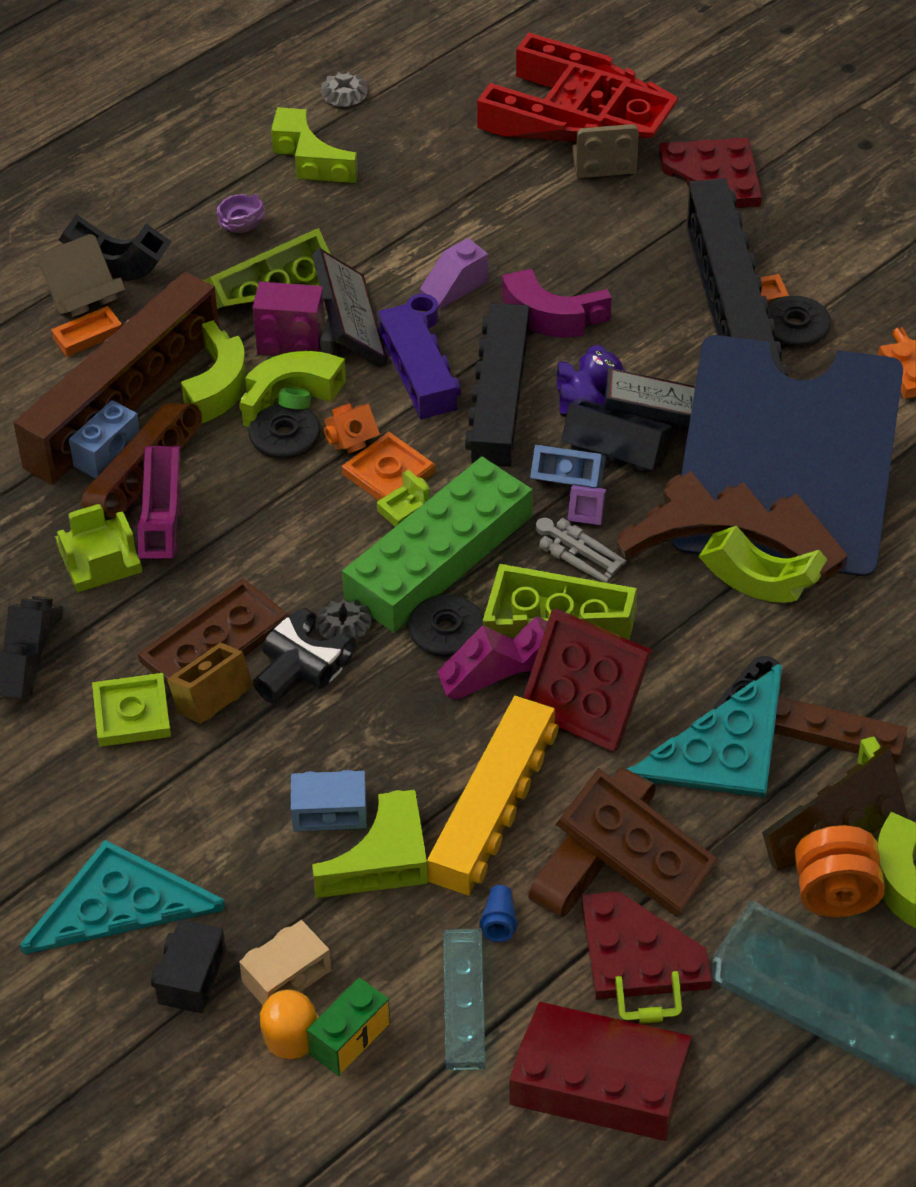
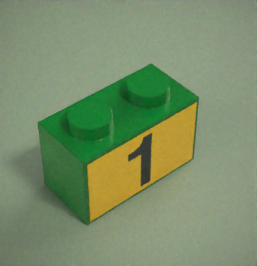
(348, 1026)

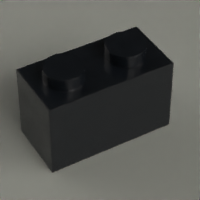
(189, 966)

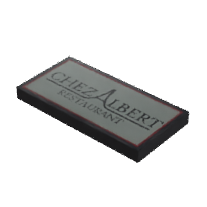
(349, 308)
(648, 397)

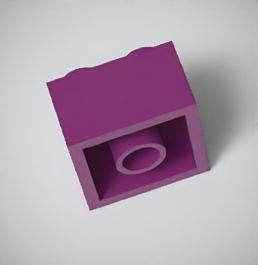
(288, 318)

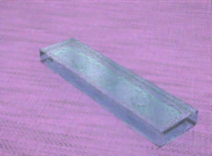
(463, 999)

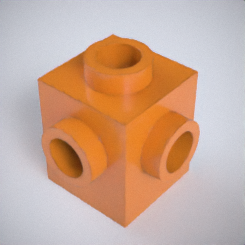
(350, 427)

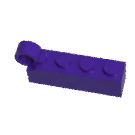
(418, 355)

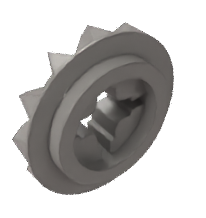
(345, 96)

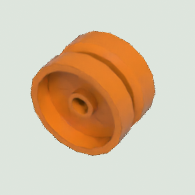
(839, 871)

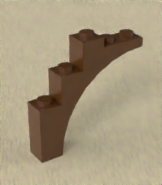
(692, 511)

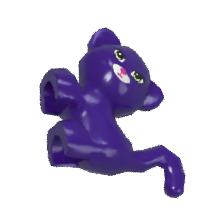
(589, 378)

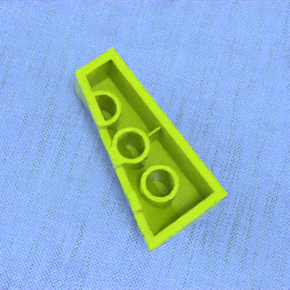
(283, 264)

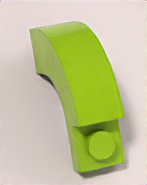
(309, 370)
(225, 381)
(759, 574)
(897, 856)

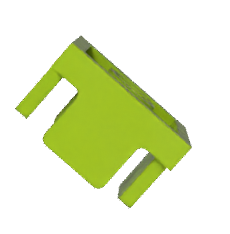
(97, 548)

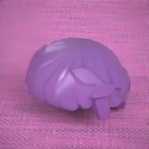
(240, 213)

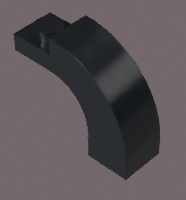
(124, 258)

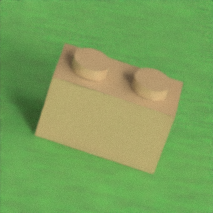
(286, 962)

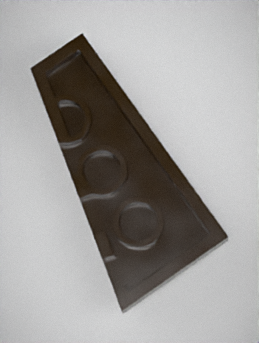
(857, 800)

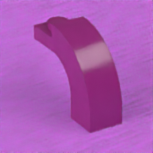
(552, 313)

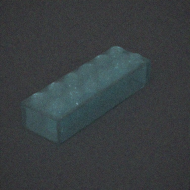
(821, 988)

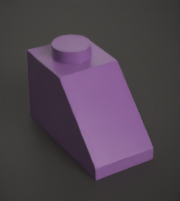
(457, 273)

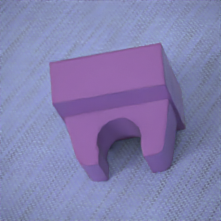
(586, 504)

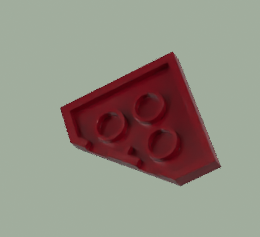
(715, 160)
(640, 948)

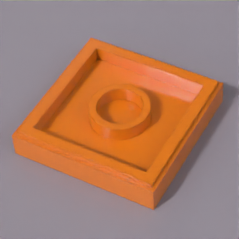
(381, 466)

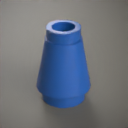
(499, 915)

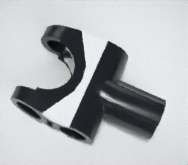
(300, 656)

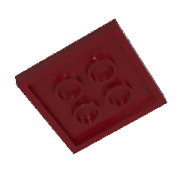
(587, 678)

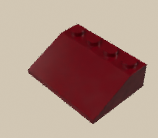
(599, 1070)

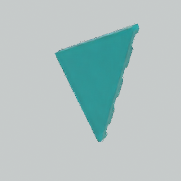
(725, 747)
(116, 896)

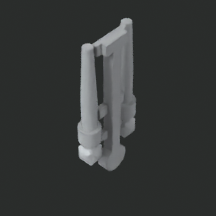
(576, 541)

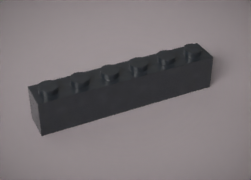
(499, 385)

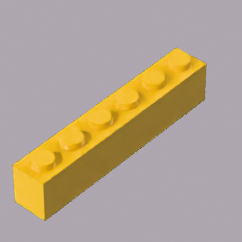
(492, 796)

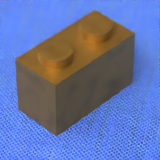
(210, 683)

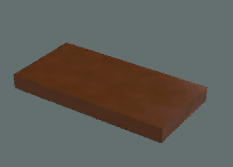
(236, 617)
(637, 842)

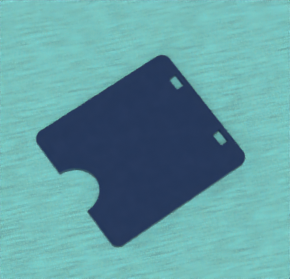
(794, 436)

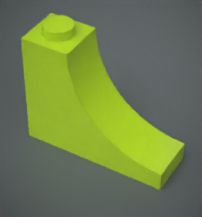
(386, 857)

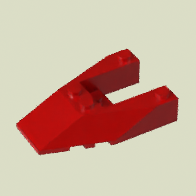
(584, 94)

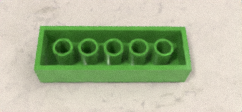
(438, 543)

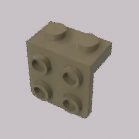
(606, 151)
(78, 275)

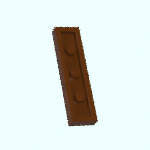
(835, 727)

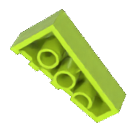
(527, 593)

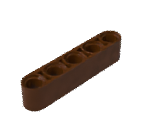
(124, 477)
(573, 865)

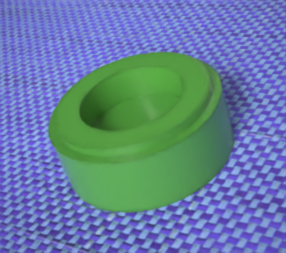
(294, 398)

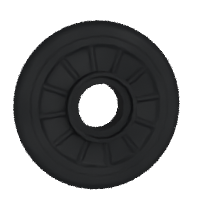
(815, 318)
(267, 440)
(432, 611)

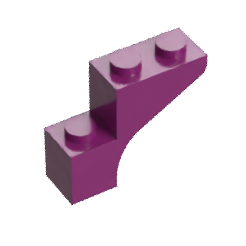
(160, 502)
(490, 658)

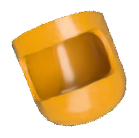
(285, 1023)

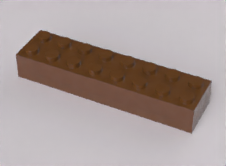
(122, 370)

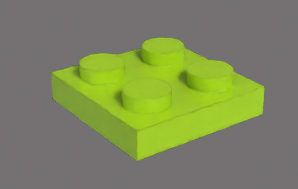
(131, 709)

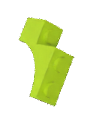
(312, 156)

